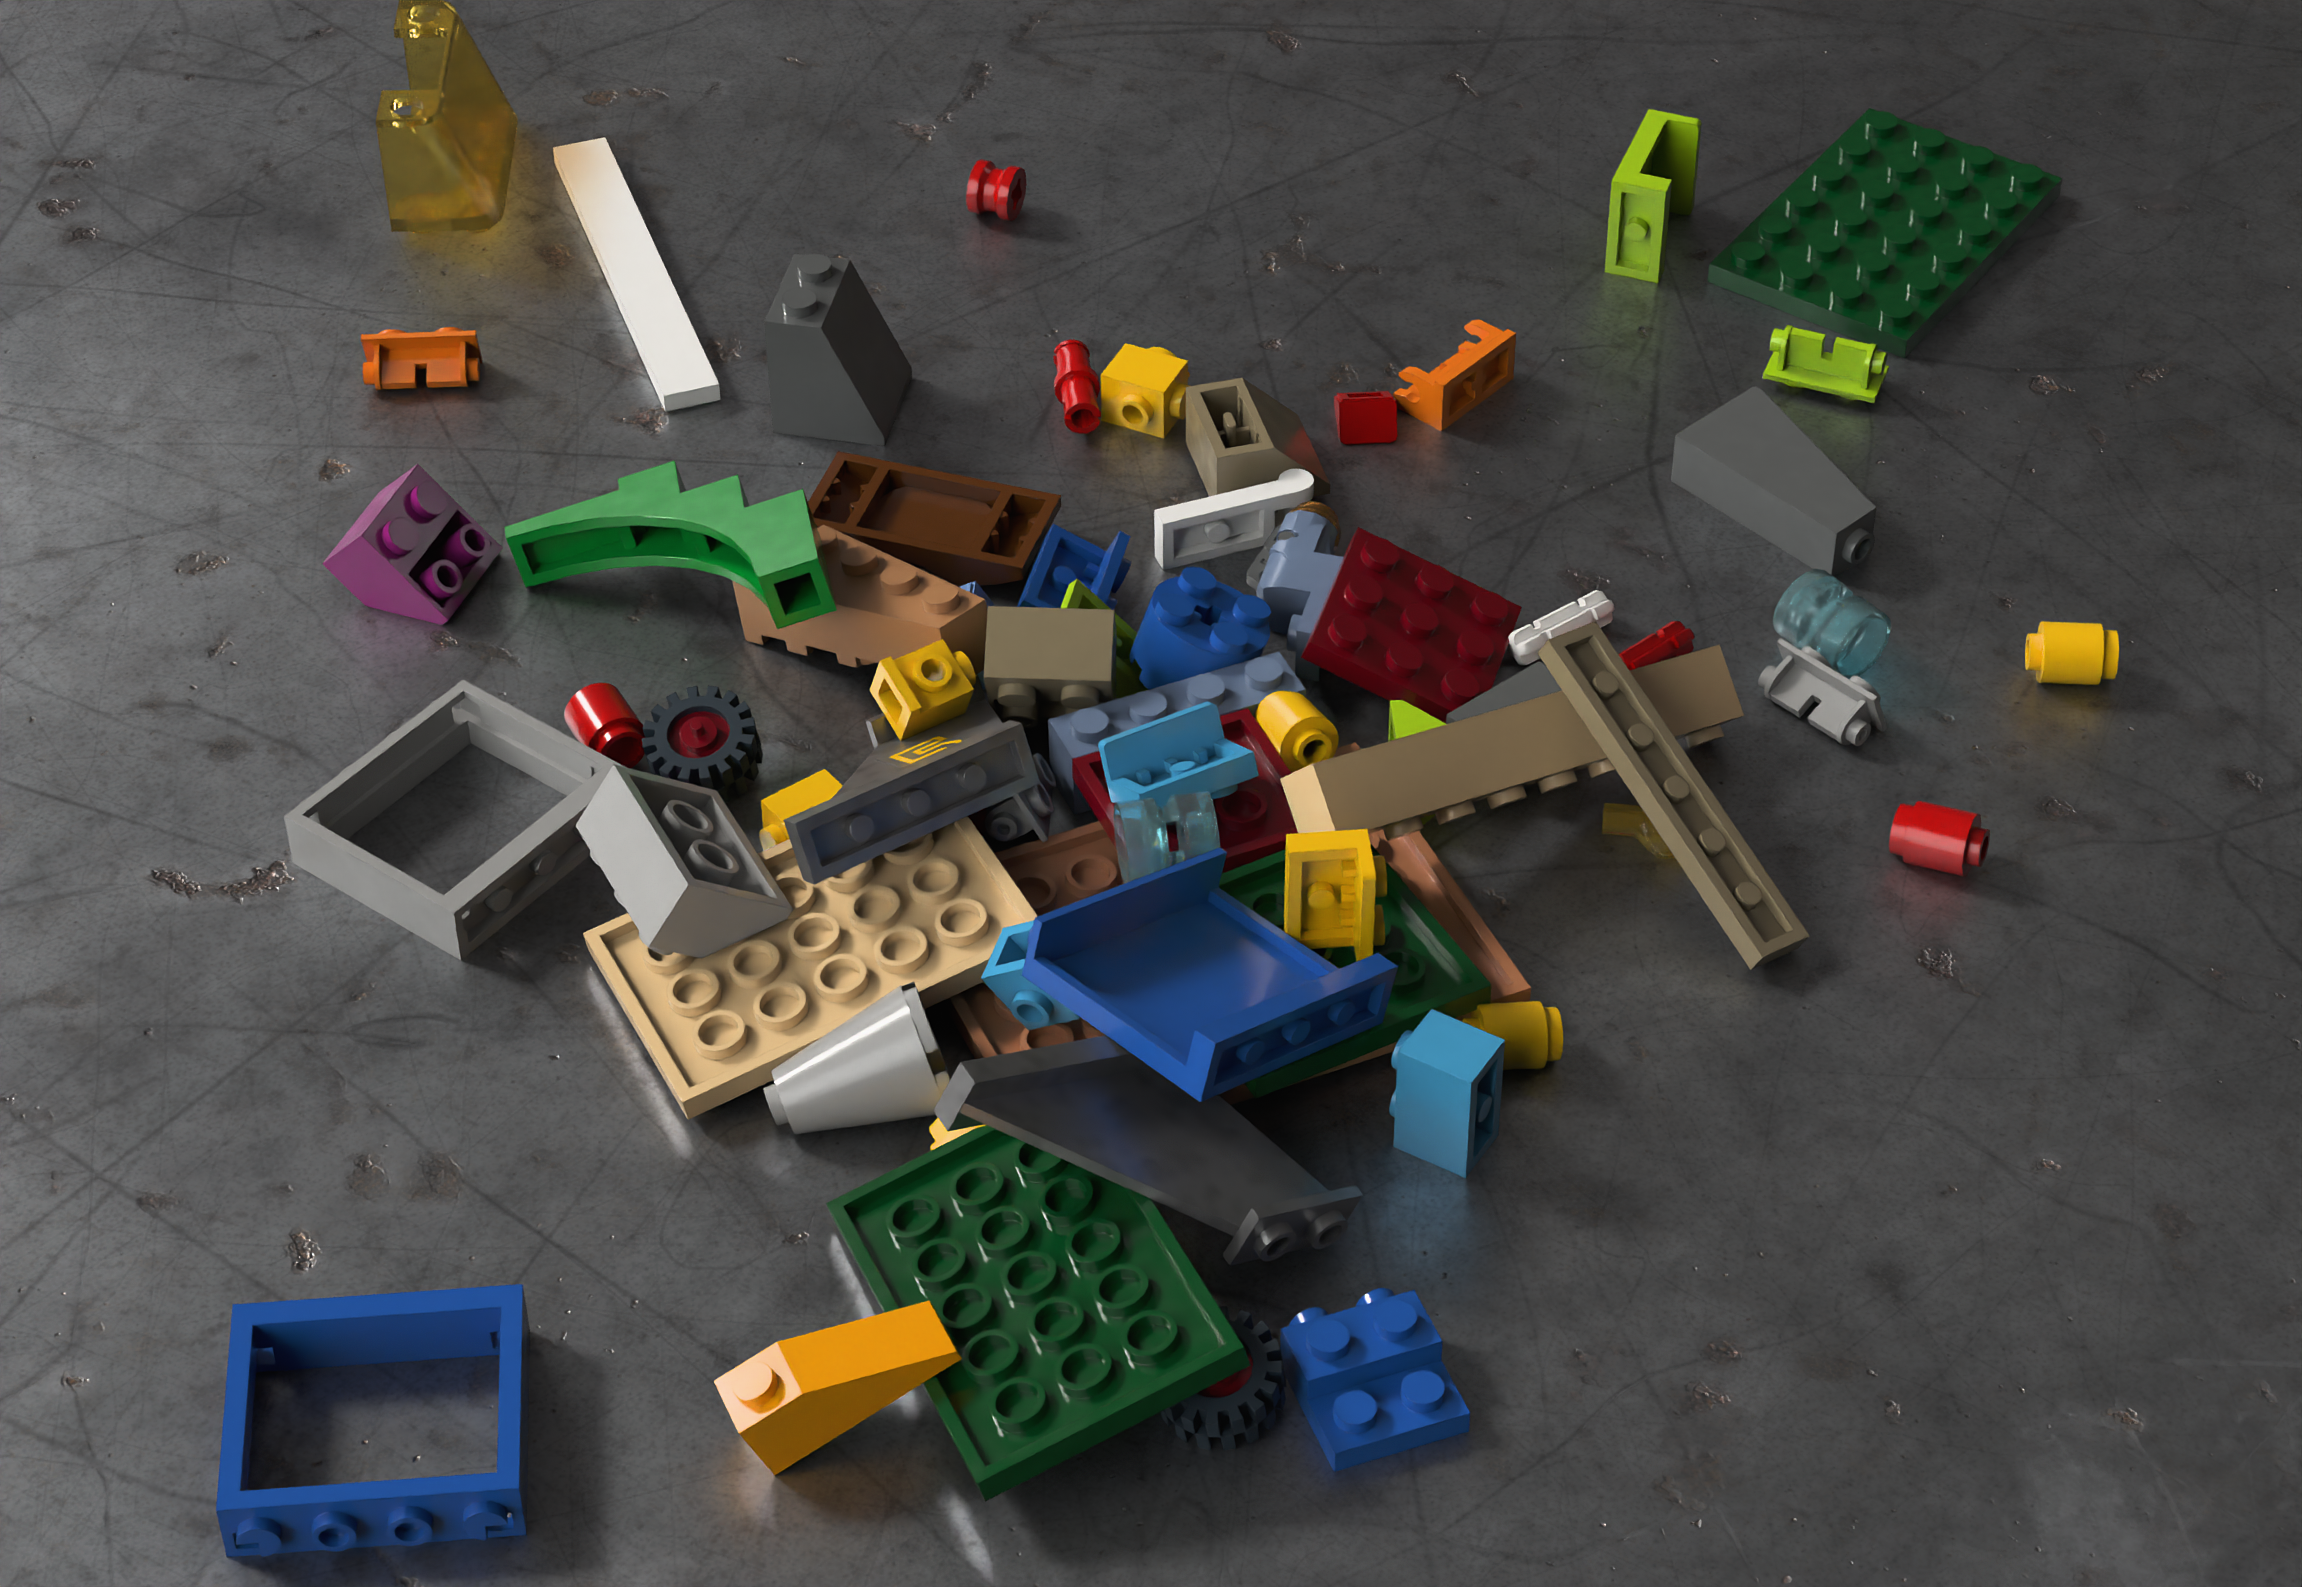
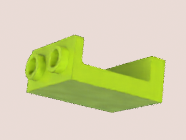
(1650, 182)

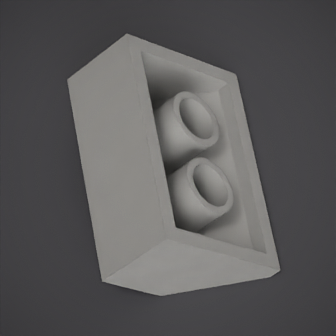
(679, 863)

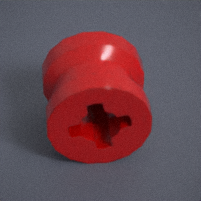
(996, 190)

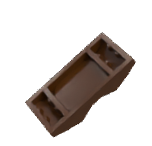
(935, 518)

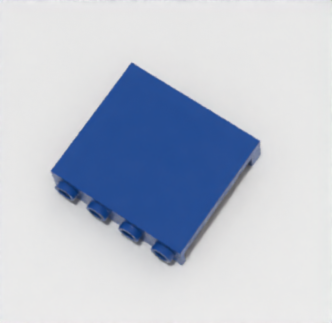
(1200, 979)

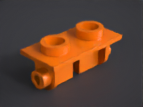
(395, 355)

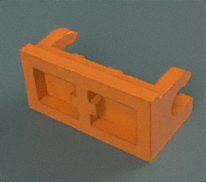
(1460, 380)

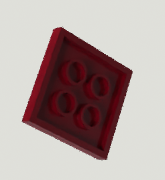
(1410, 628)
(1249, 820)

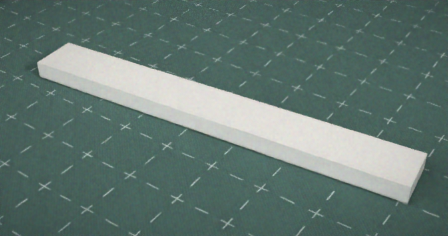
(636, 275)

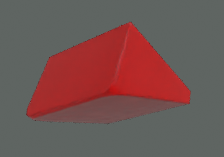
(1366, 417)

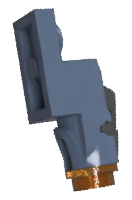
(1296, 575)

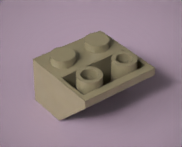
(1245, 438)
(1048, 661)

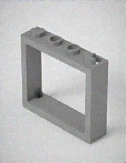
(404, 759)

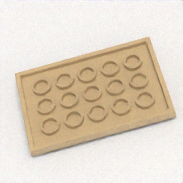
(850, 940)

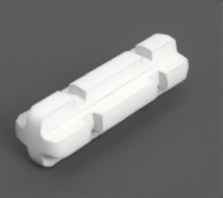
(1528, 641)

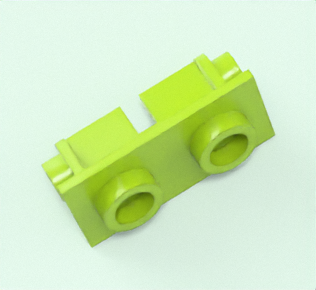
(1851, 371)

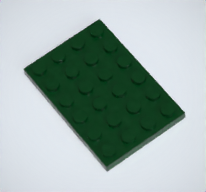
(1885, 231)
(1052, 1289)

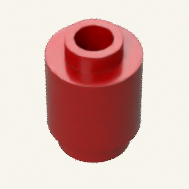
(606, 723)
(1939, 837)

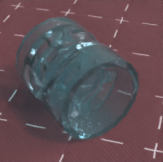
(1833, 621)
(1143, 835)

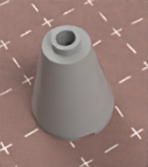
(863, 1071)

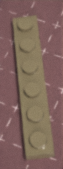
(1673, 795)

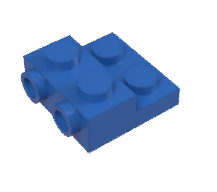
(1372, 1378)

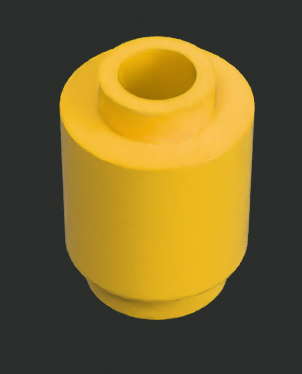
(2072, 653)
(1296, 729)
(1529, 1030)

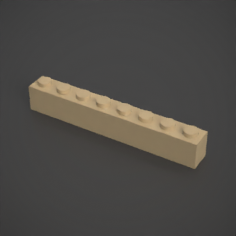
(1498, 754)

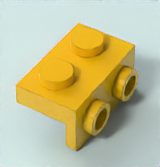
(1334, 890)

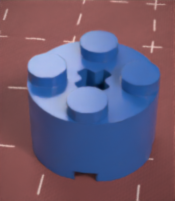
(1197, 628)

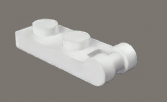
(1227, 520)

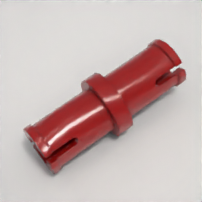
(1077, 386)

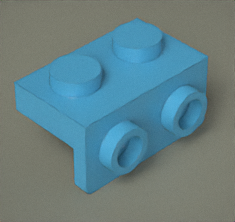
(1175, 757)

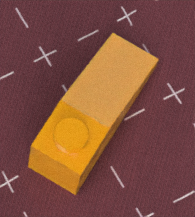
(832, 1379)

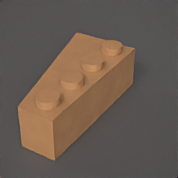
(880, 610)

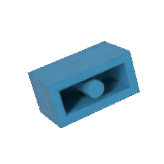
(1447, 1092)

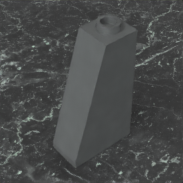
(1775, 483)

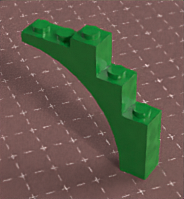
(708, 529)

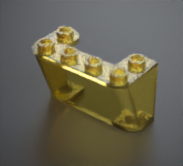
(455, 149)

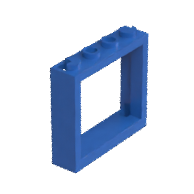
(364, 1333)

